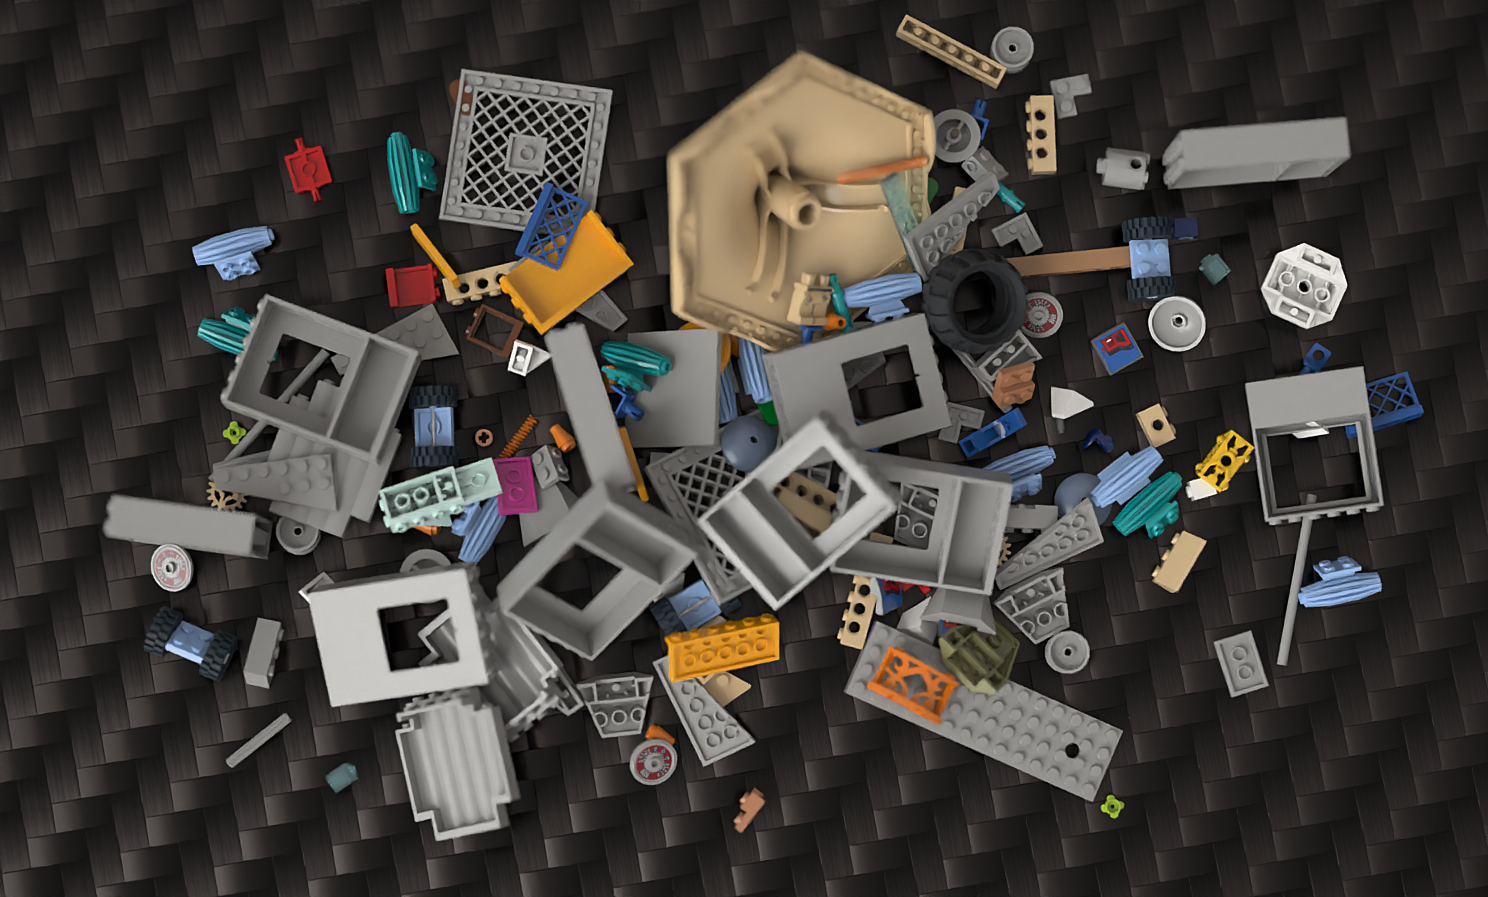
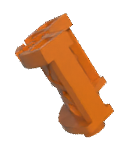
(887, 688)

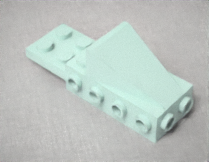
(437, 495)

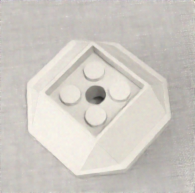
(1323, 279)

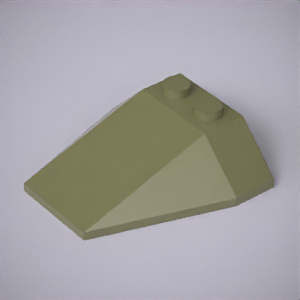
(979, 658)

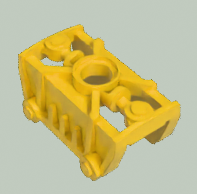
(1215, 456)

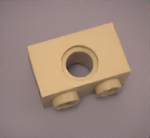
(1146, 420)

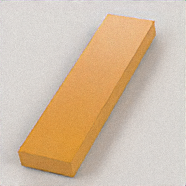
(435, 256)
(633, 463)

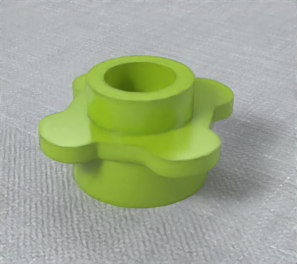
(240, 432)
(1118, 805)

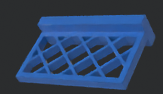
(536, 219)
(1394, 417)

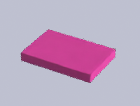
(517, 486)

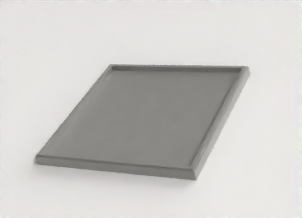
(684, 402)

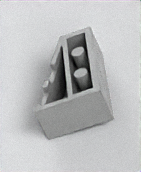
(1011, 353)
(263, 653)

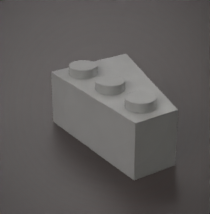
(1030, 518)
(572, 696)

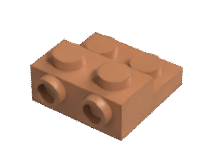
(1014, 385)
(751, 804)

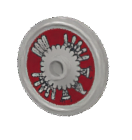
(1042, 316)
(172, 567)
(653, 761)

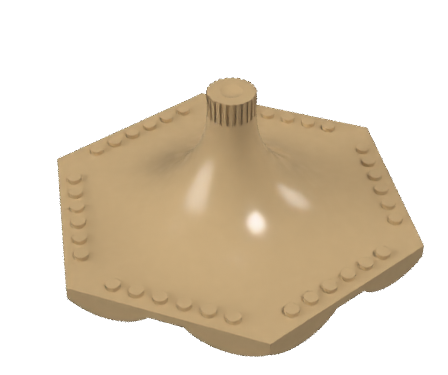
(765, 203)

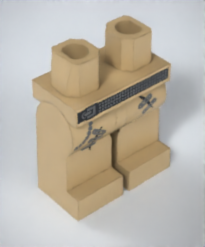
(810, 300)

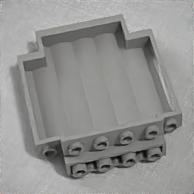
(355, 479)
(524, 664)
(457, 762)

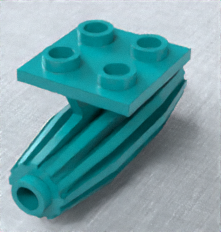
(409, 172)
(228, 334)
(632, 363)
(1151, 507)

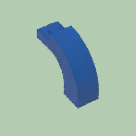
(993, 433)

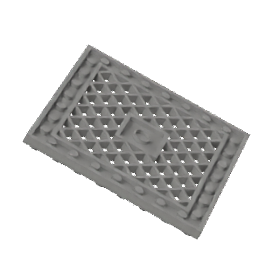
(524, 152)
(668, 490)

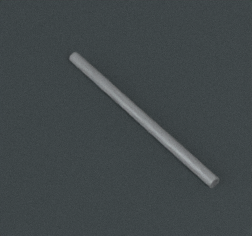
(285, 397)
(1295, 586)

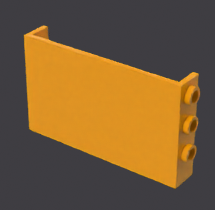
(586, 269)

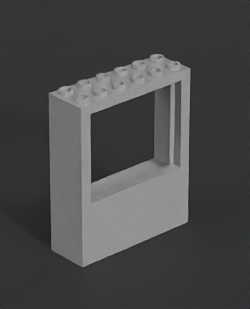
(1286, 407)
(189, 527)

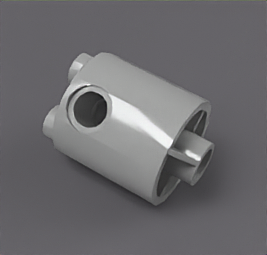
(1124, 168)

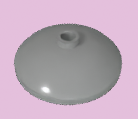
(1175, 334)

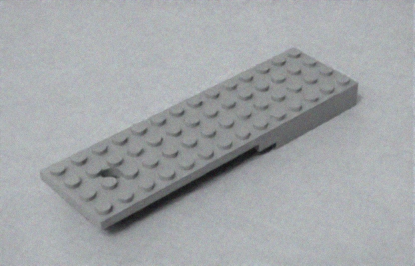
(1008, 725)

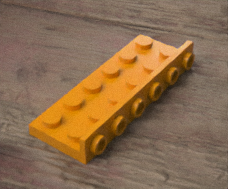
(723, 647)

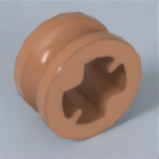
(488, 441)

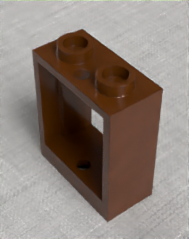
(514, 335)

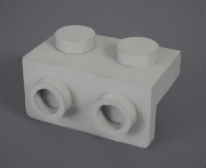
(981, 163)
(549, 466)

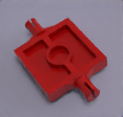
(308, 169)

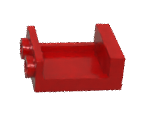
(412, 286)

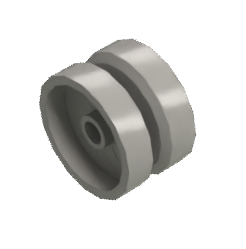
(1022, 46)
(297, 544)
(1055, 652)

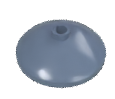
(740, 450)
(1073, 490)

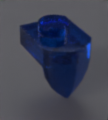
(1104, 441)

